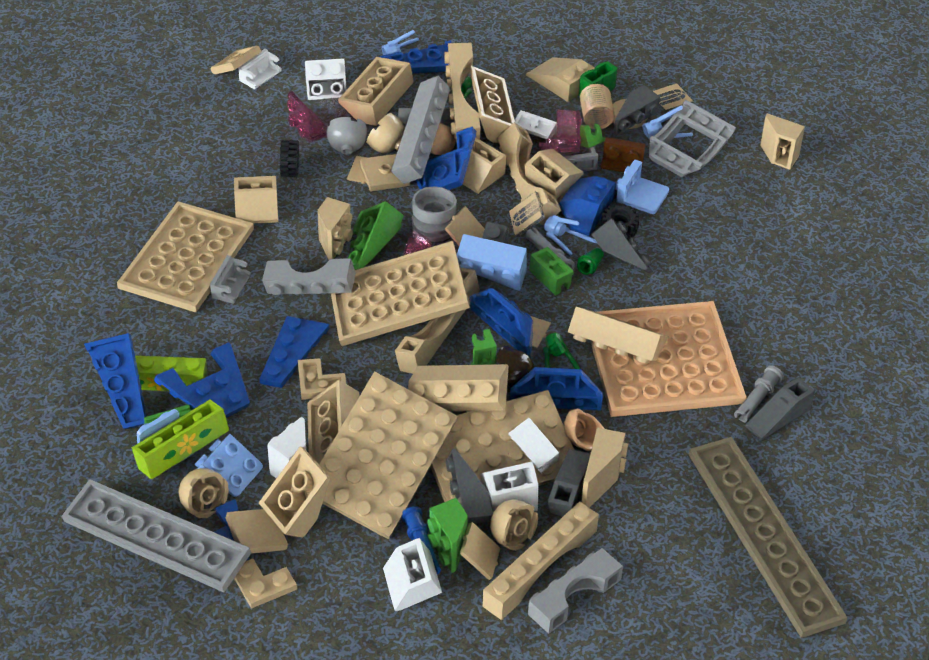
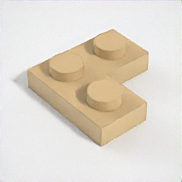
(312, 380)
(261, 589)

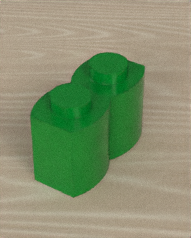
(603, 74)

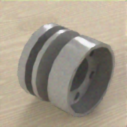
(433, 212)

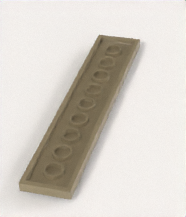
(768, 538)

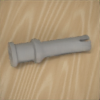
(541, 242)
(763, 387)

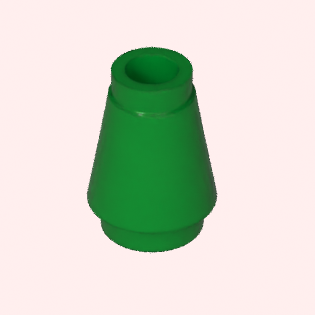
(589, 262)

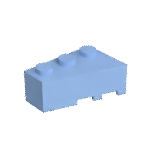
(494, 260)

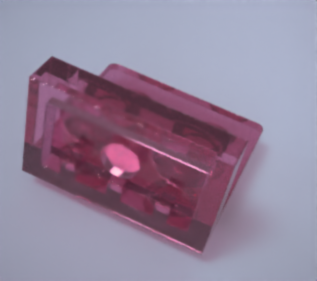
(305, 120)
(568, 133)

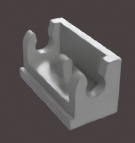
(585, 161)
(229, 280)

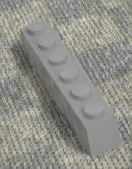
(420, 130)

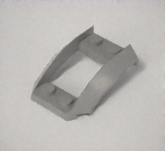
(699, 120)

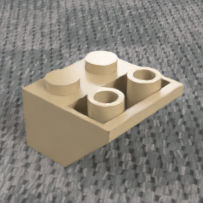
(781, 140)
(484, 166)
(552, 172)
(256, 199)
(334, 226)

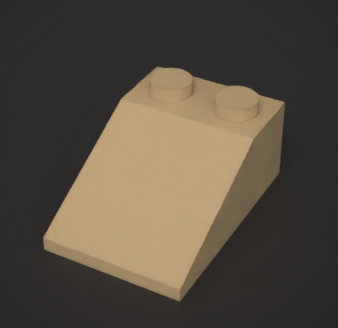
(560, 76)
(604, 464)
(296, 495)

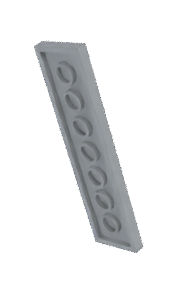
(157, 535)

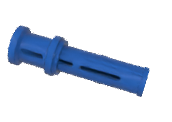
(418, 529)

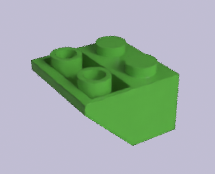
(446, 531)

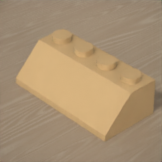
(377, 89)
(492, 103)
(617, 334)
(462, 386)
(327, 415)

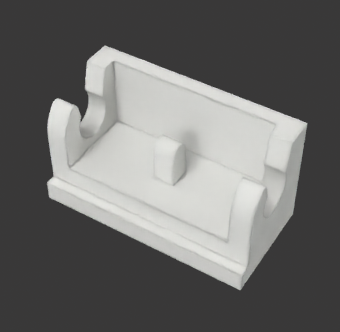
(259, 69)
(537, 125)
(535, 445)

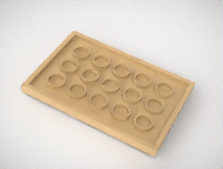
(185, 256)
(400, 294)
(485, 440)
(383, 454)

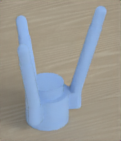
(393, 46)
(654, 126)
(555, 226)

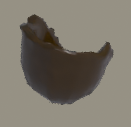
(518, 363)

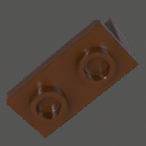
(621, 153)

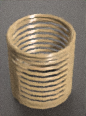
(586, 107)

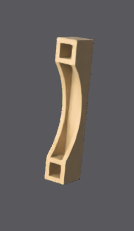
(459, 61)
(517, 147)
(422, 346)
(514, 582)

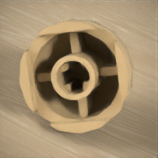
(387, 135)
(201, 488)
(513, 523)

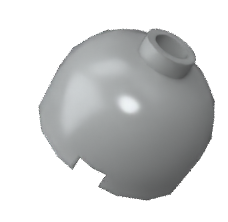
(346, 135)

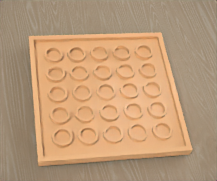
(690, 371)

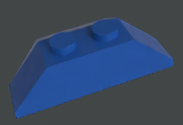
(587, 201)
(504, 318)
(566, 386)

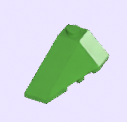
(373, 230)

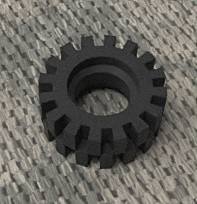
(289, 158)
(622, 214)

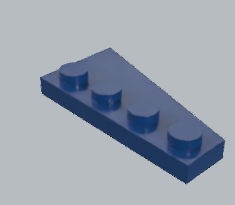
(423, 60)
(292, 344)
(119, 374)

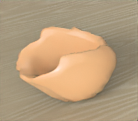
(443, 141)
(581, 428)

